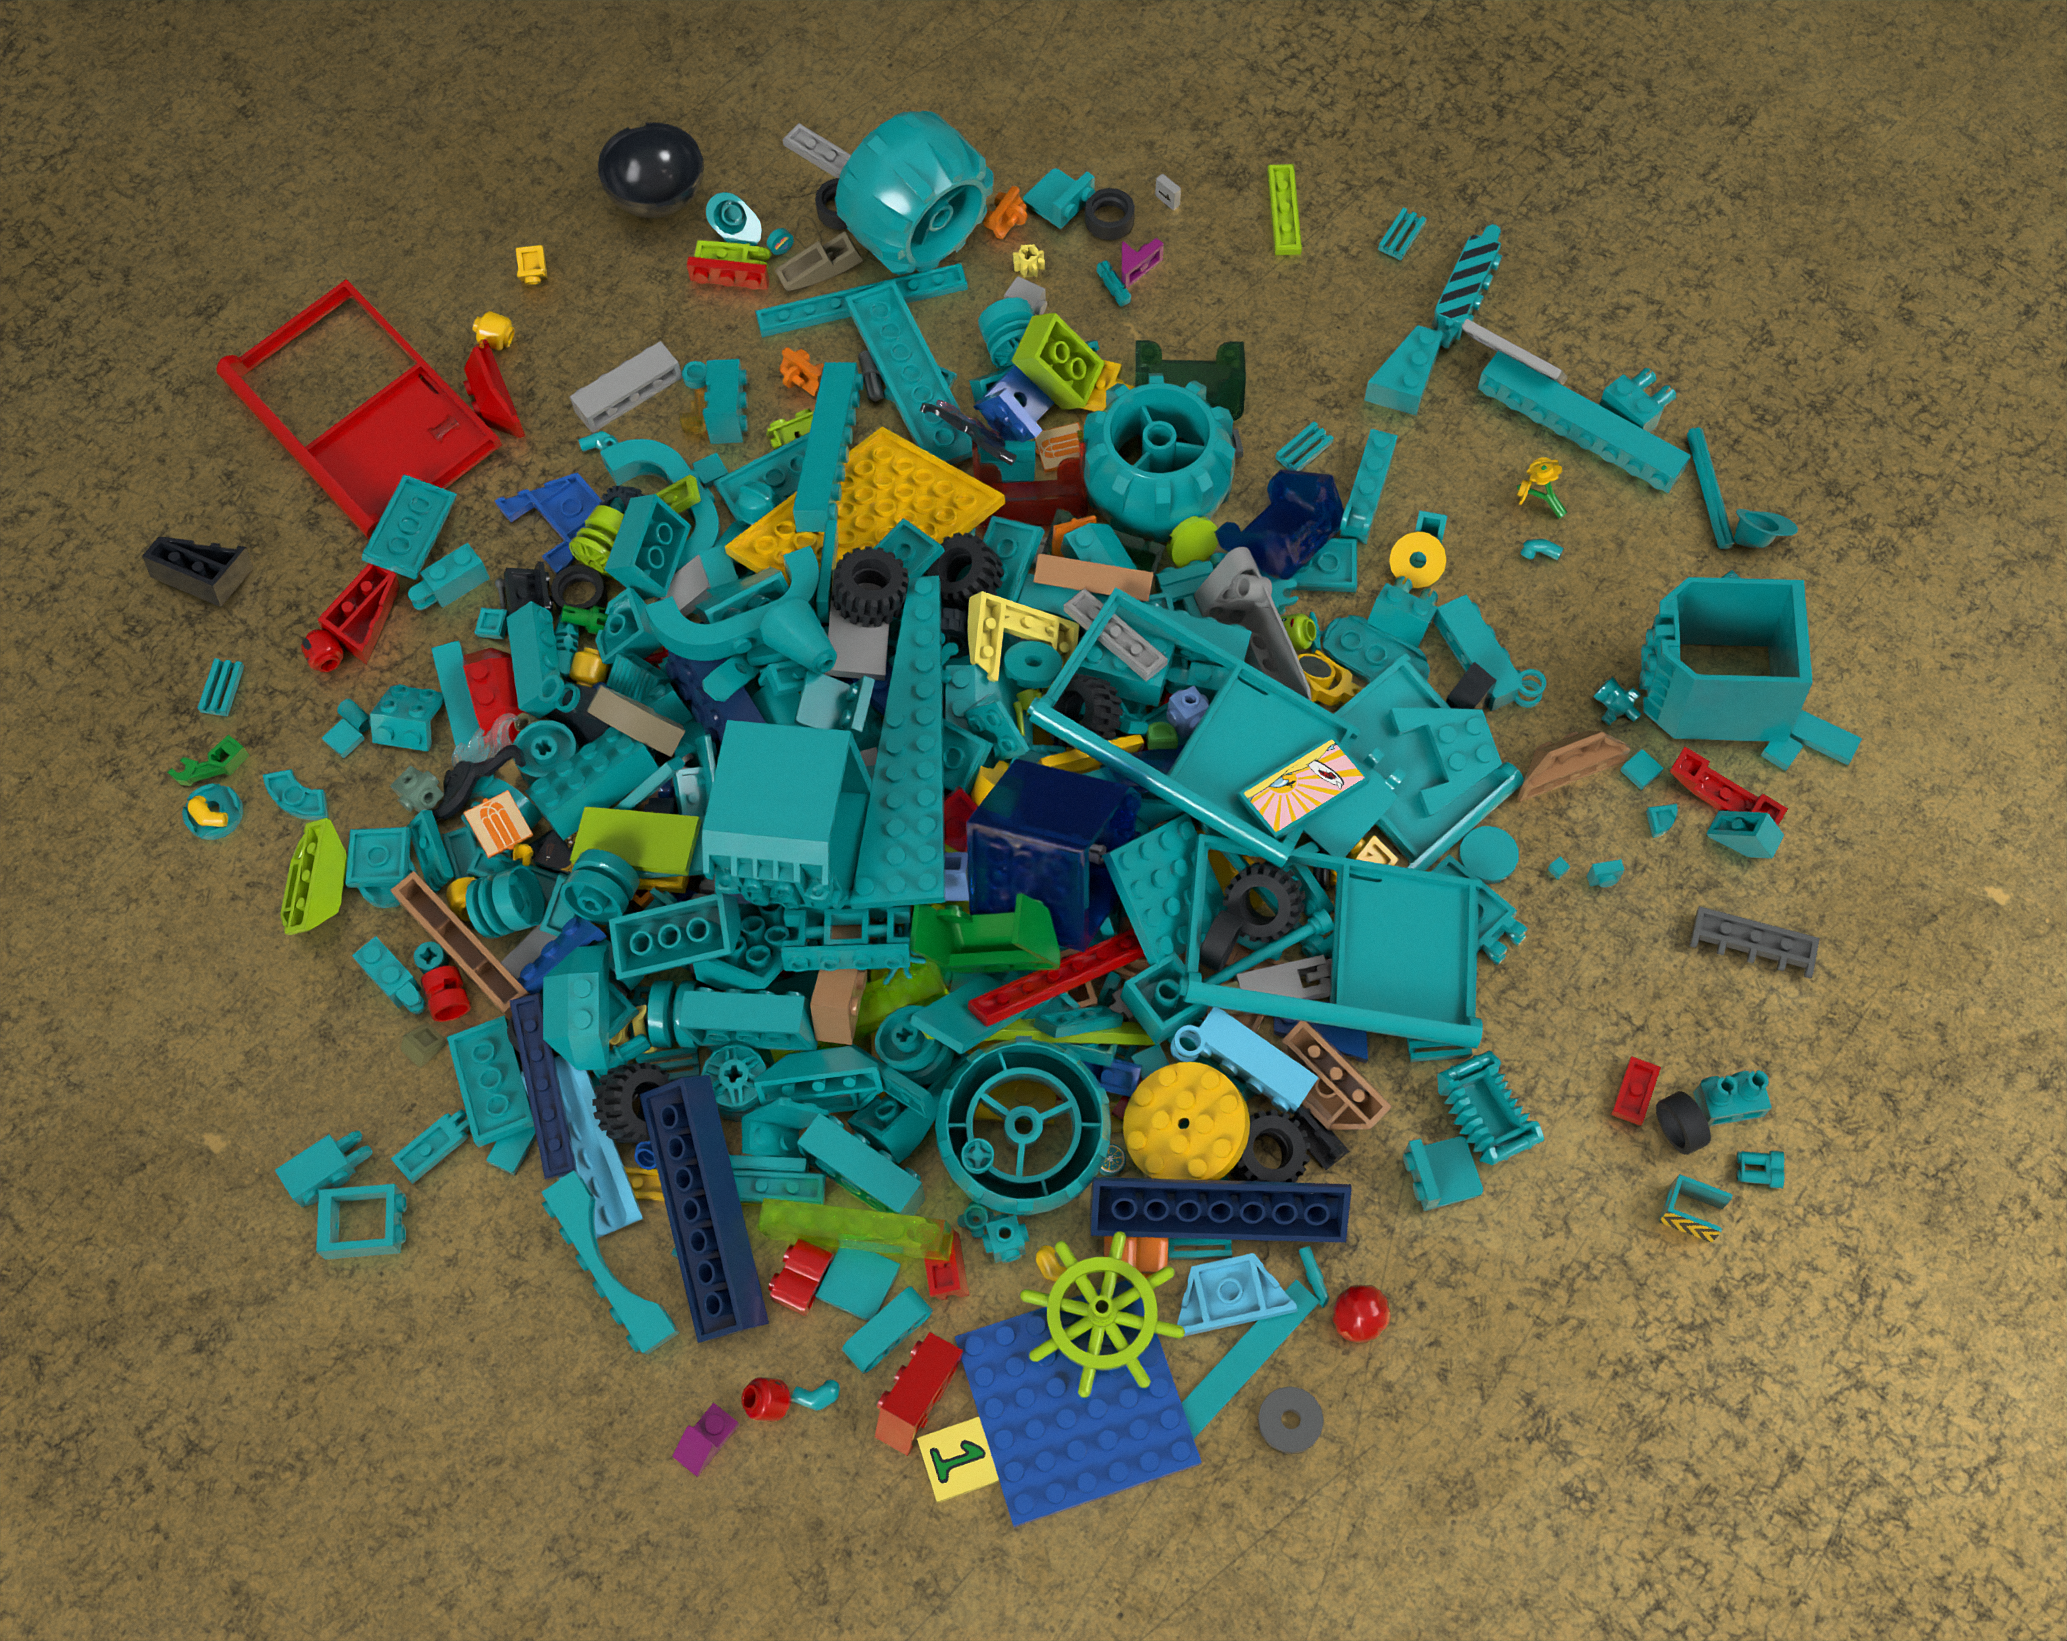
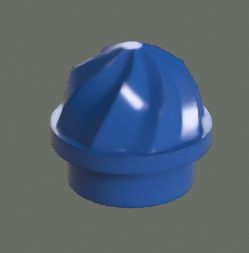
(644, 1155)

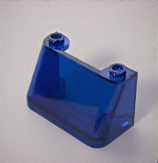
(1293, 527)

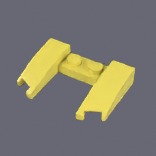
(993, 615)

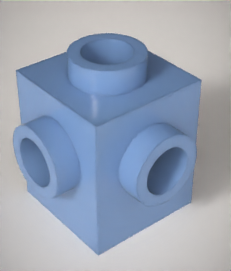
(1186, 710)

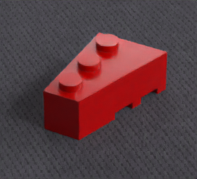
(362, 610)
(916, 1391)

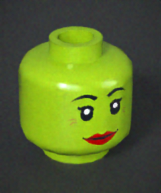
(1300, 630)

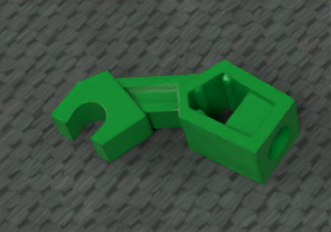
(198, 771)

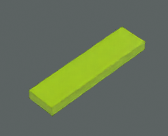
(1284, 209)

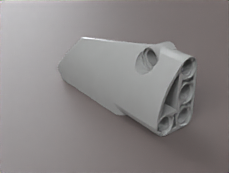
(1243, 597)

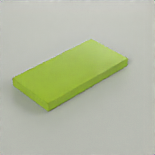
(640, 838)

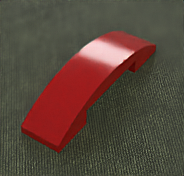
(1719, 791)

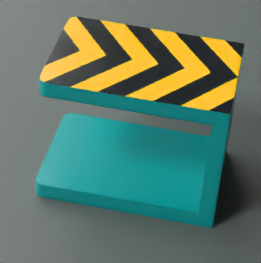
(1697, 1191)

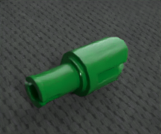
(592, 619)

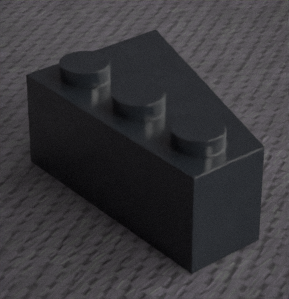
(198, 569)

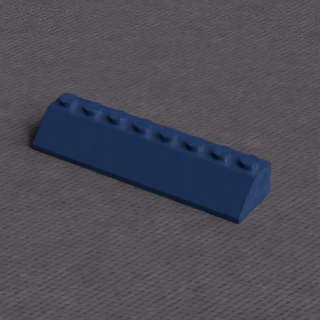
(704, 1208)
(1220, 1209)

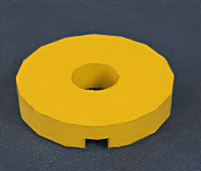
(1418, 542)

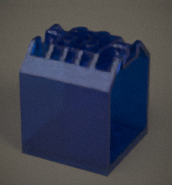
(1037, 839)

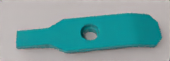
(729, 677)

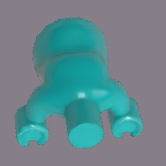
(1617, 701)

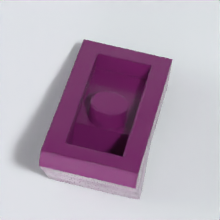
(1138, 264)
(705, 1439)

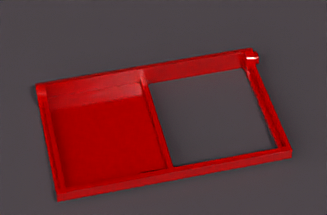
(381, 439)

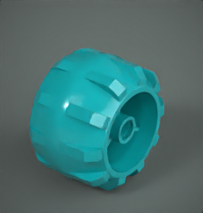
(913, 191)
(1171, 476)
(1082, 1098)

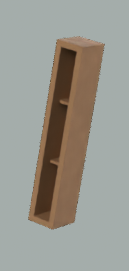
(458, 943)

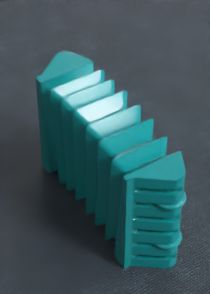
(1487, 1109)

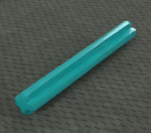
(1710, 488)

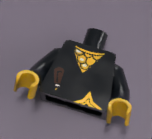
(548, 852)

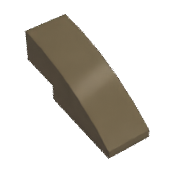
(819, 263)
(636, 720)

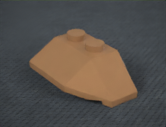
(1571, 760)
(1341, 1094)

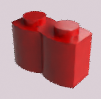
(800, 1277)

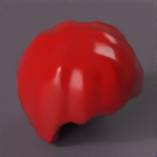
(1361, 1313)

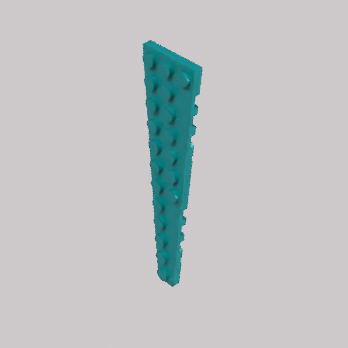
(904, 821)

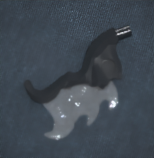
(479, 760)

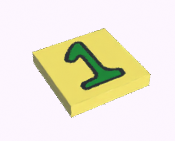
(958, 1459)

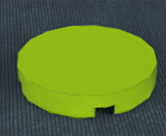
(1192, 541)

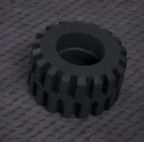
(983, 575)
(869, 605)
(1100, 702)
(1284, 889)
(615, 1097)
(1291, 1145)

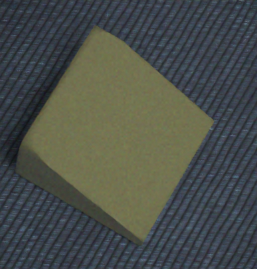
(422, 1044)

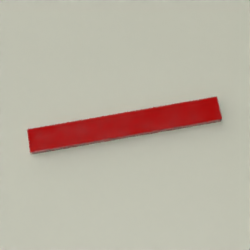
(1046, 984)

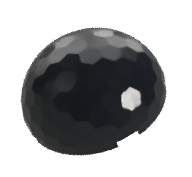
(651, 169)

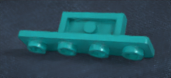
(695, 784)

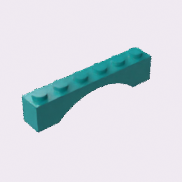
(575, 1209)

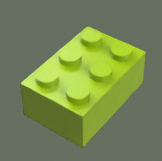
(1058, 361)

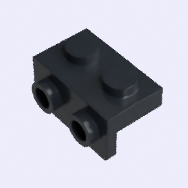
(527, 586)

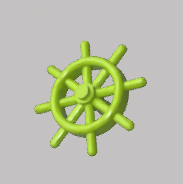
(1102, 1314)

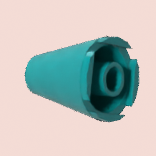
(798, 635)

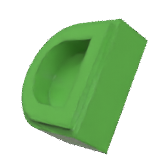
(1161, 736)

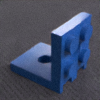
(1007, 414)

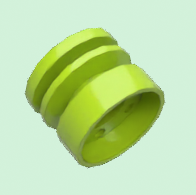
(596, 541)

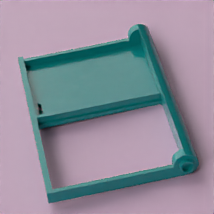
(1240, 738)
(1405, 822)
(1397, 953)

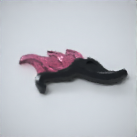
(986, 439)

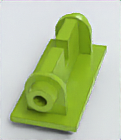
(784, 431)

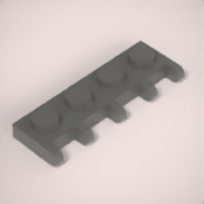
(1755, 939)

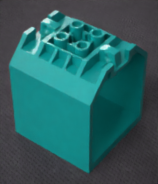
(1728, 614)
(786, 815)

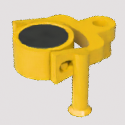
(1320, 673)

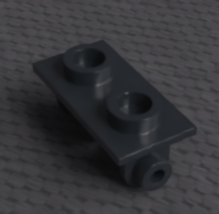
(1323, 1142)

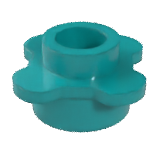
(966, 1219)

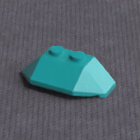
(579, 1008)
(830, 1078)

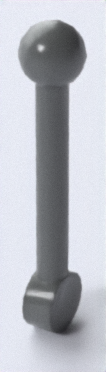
(500, 584)

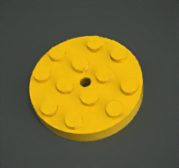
(1216, 1127)

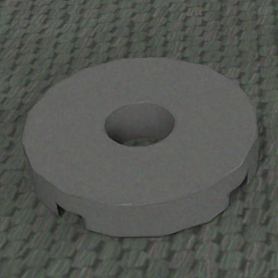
(1296, 1401)

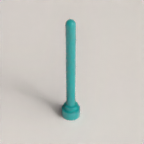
(1318, 924)

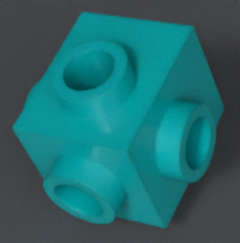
(1005, 1249)

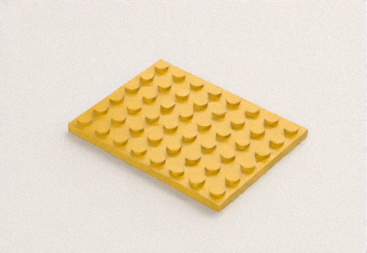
(881, 486)

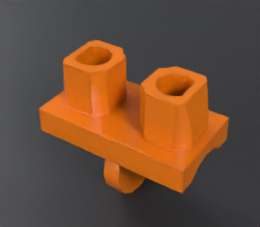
(1008, 211)
(799, 371)

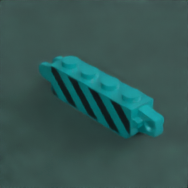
(1466, 284)

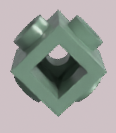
(417, 789)

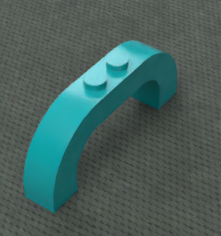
(654, 458)
(735, 633)

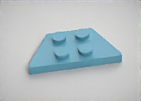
(1231, 1294)

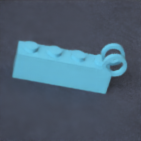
(1248, 1057)

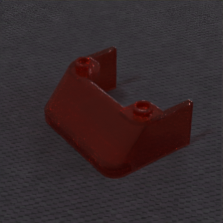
(1038, 500)

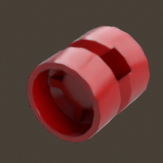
(445, 993)

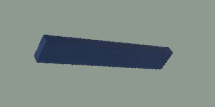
(543, 1088)

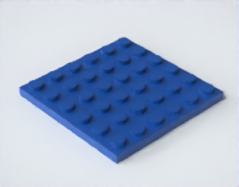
(1067, 1448)

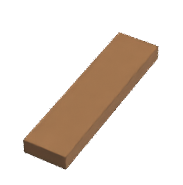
(1092, 576)

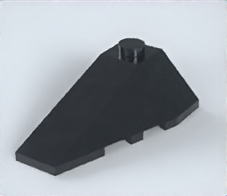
(581, 723)

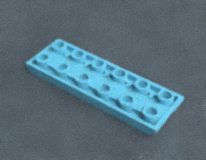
(595, 1153)

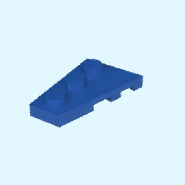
(575, 933)
(1346, 1040)

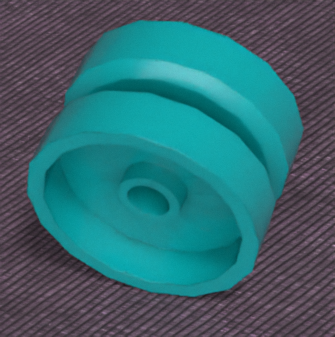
(544, 747)
(599, 886)
(665, 1011)
(909, 1050)

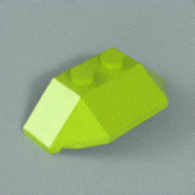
(314, 878)

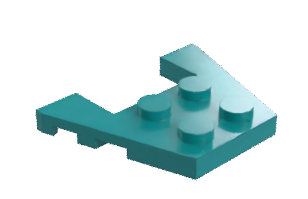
(1461, 746)

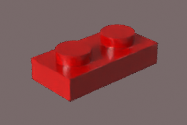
(1636, 1090)

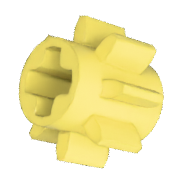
(1028, 260)

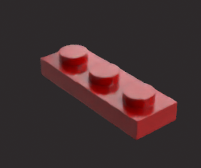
(728, 273)

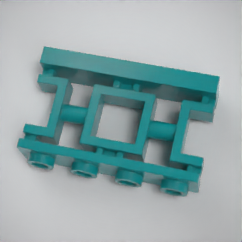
(845, 952)

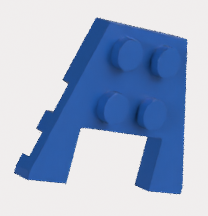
(565, 507)

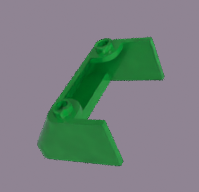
(987, 941)

